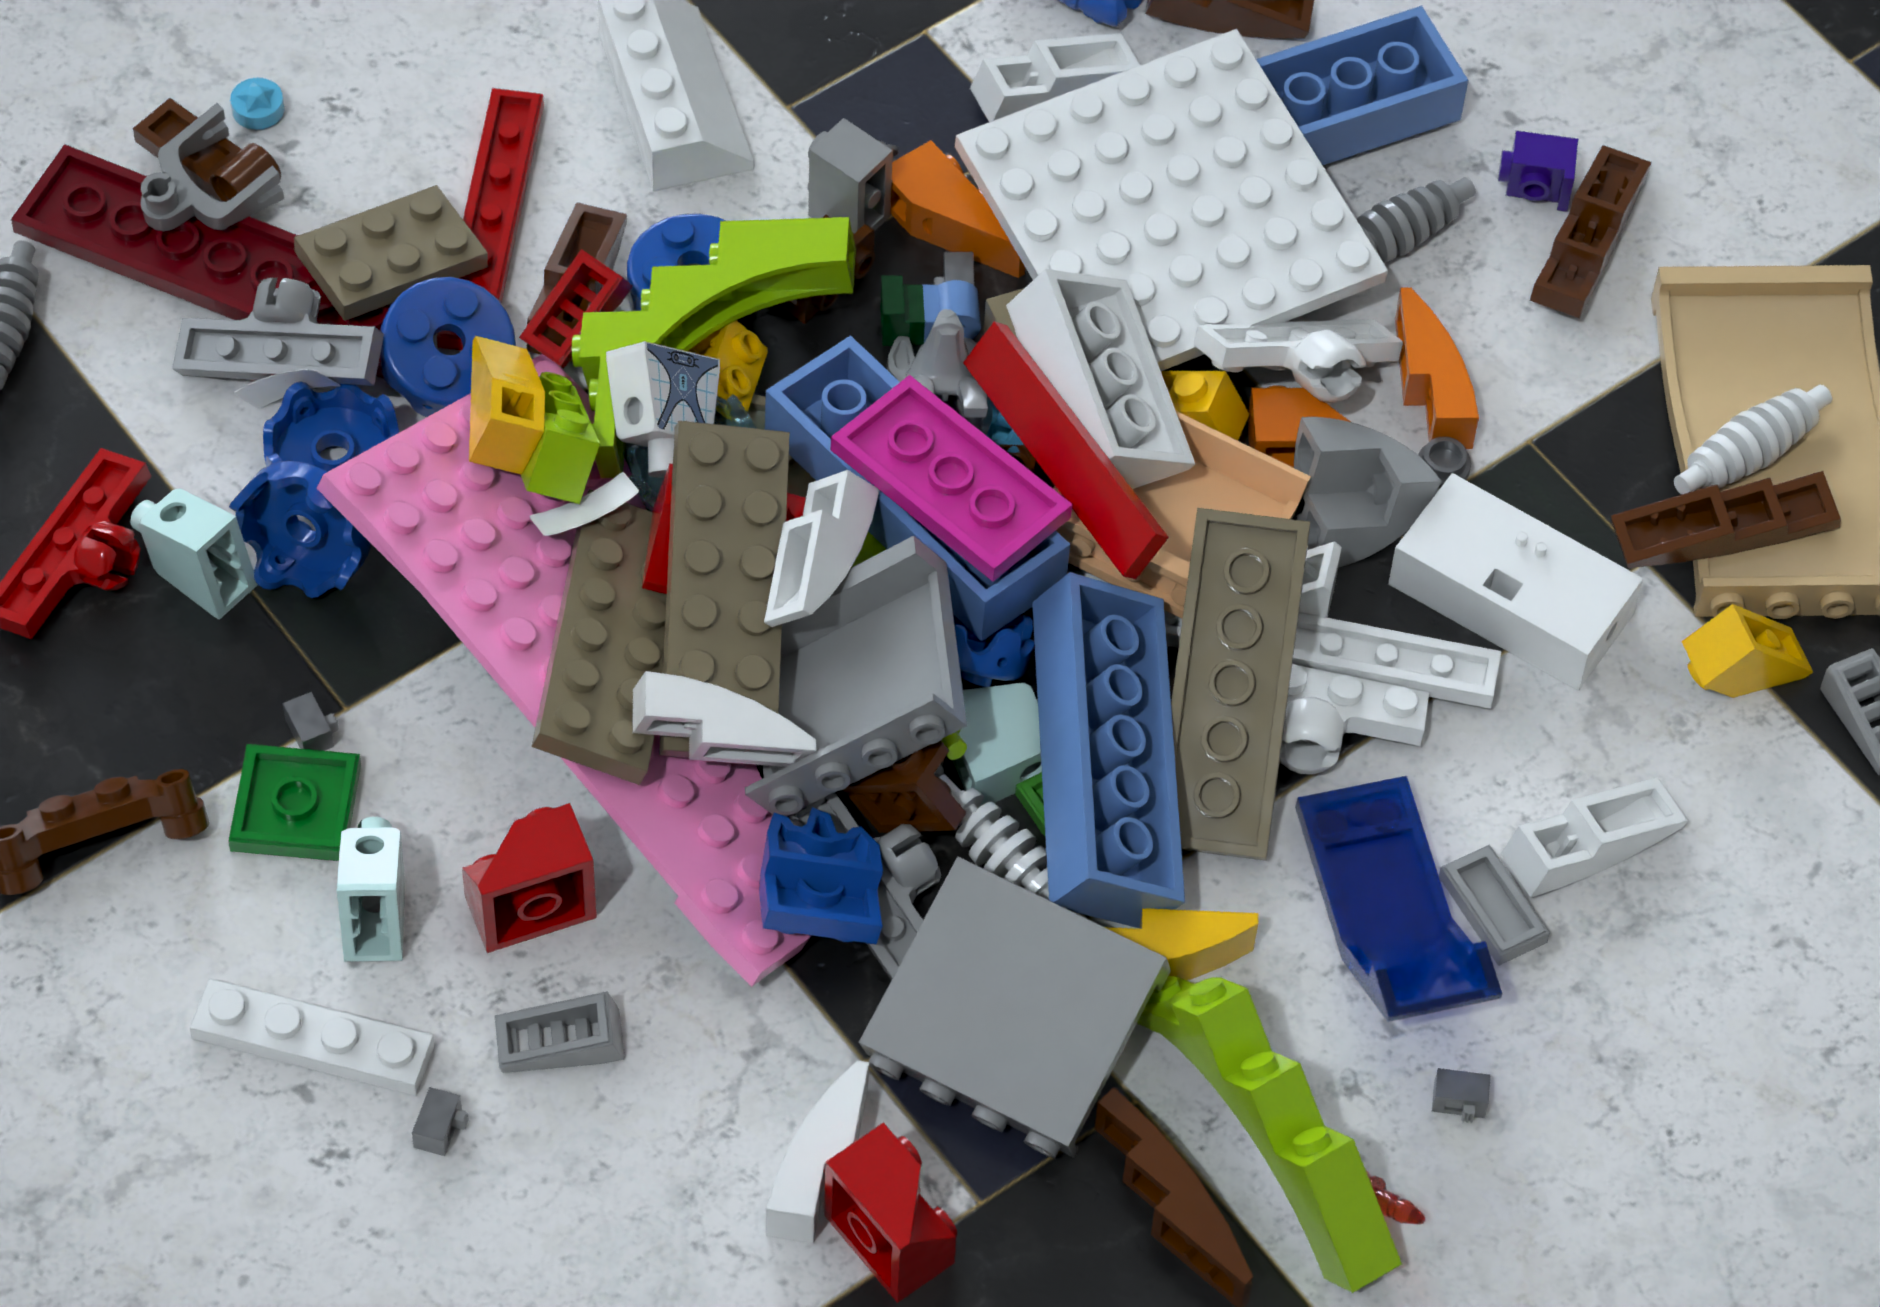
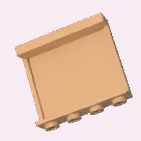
(1223, 479)

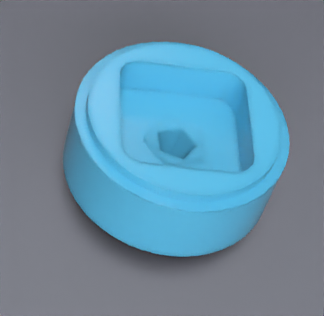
(257, 103)

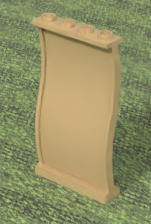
(1750, 336)

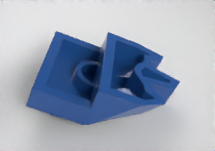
(821, 880)

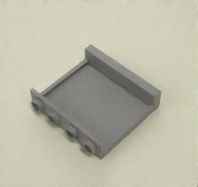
(867, 676)
(1012, 1007)

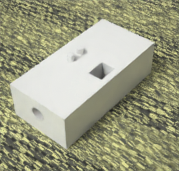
(1515, 581)

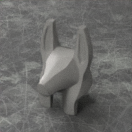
(942, 369)

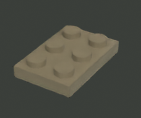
(388, 249)

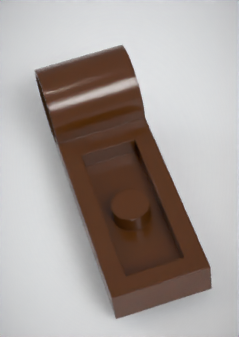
(218, 169)

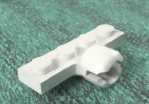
(1313, 350)
(1330, 704)

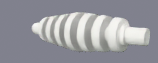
(1753, 439)
(998, 844)

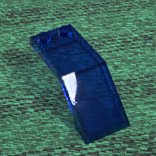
(1391, 902)

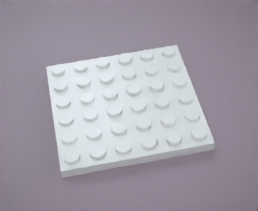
(1183, 189)

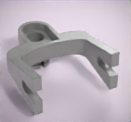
(173, 198)

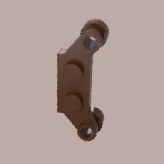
(108, 807)

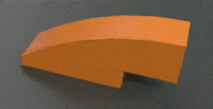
(1434, 372)

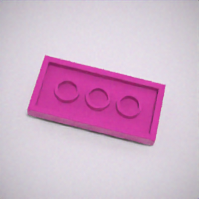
(951, 477)

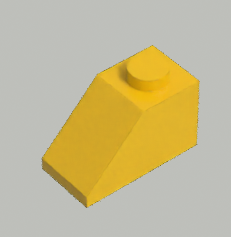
(1744, 653)

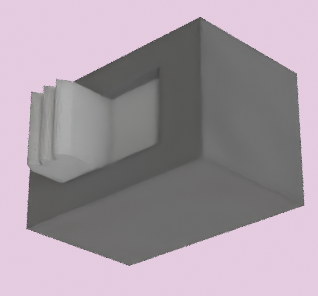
(957, 267)
(308, 723)
(1461, 1093)
(438, 1120)

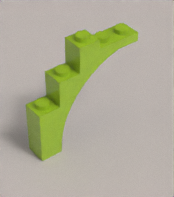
(748, 271)
(1271, 1098)

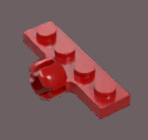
(76, 544)

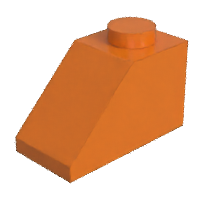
(1276, 419)

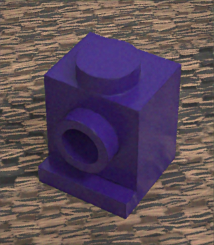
(1540, 168)

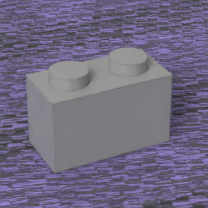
(850, 176)

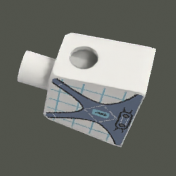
(656, 389)

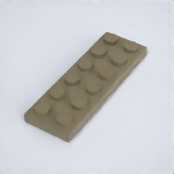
(723, 561)
(602, 647)
(1235, 677)

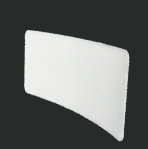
(274, 387)
(591, 507)

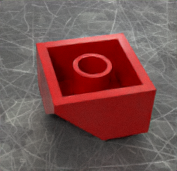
(534, 880)
(883, 1217)

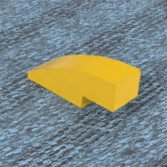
(1194, 939)

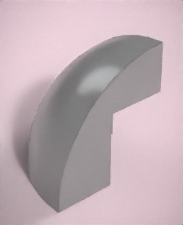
(1360, 486)

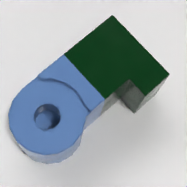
(914, 308)

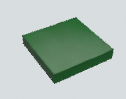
(294, 802)

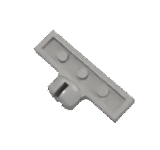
(278, 339)
(907, 872)

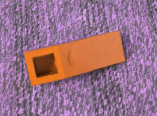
(947, 210)

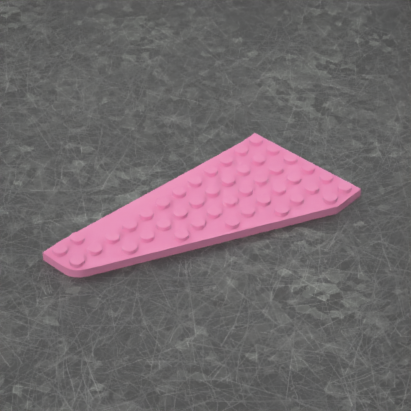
(499, 586)

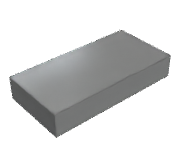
(1494, 904)

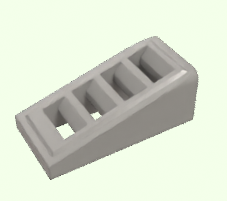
(1847, 685)
(562, 1053)

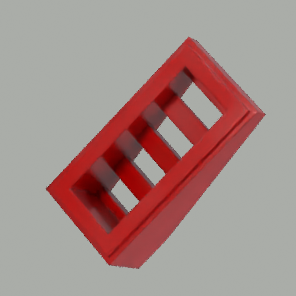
(570, 284)

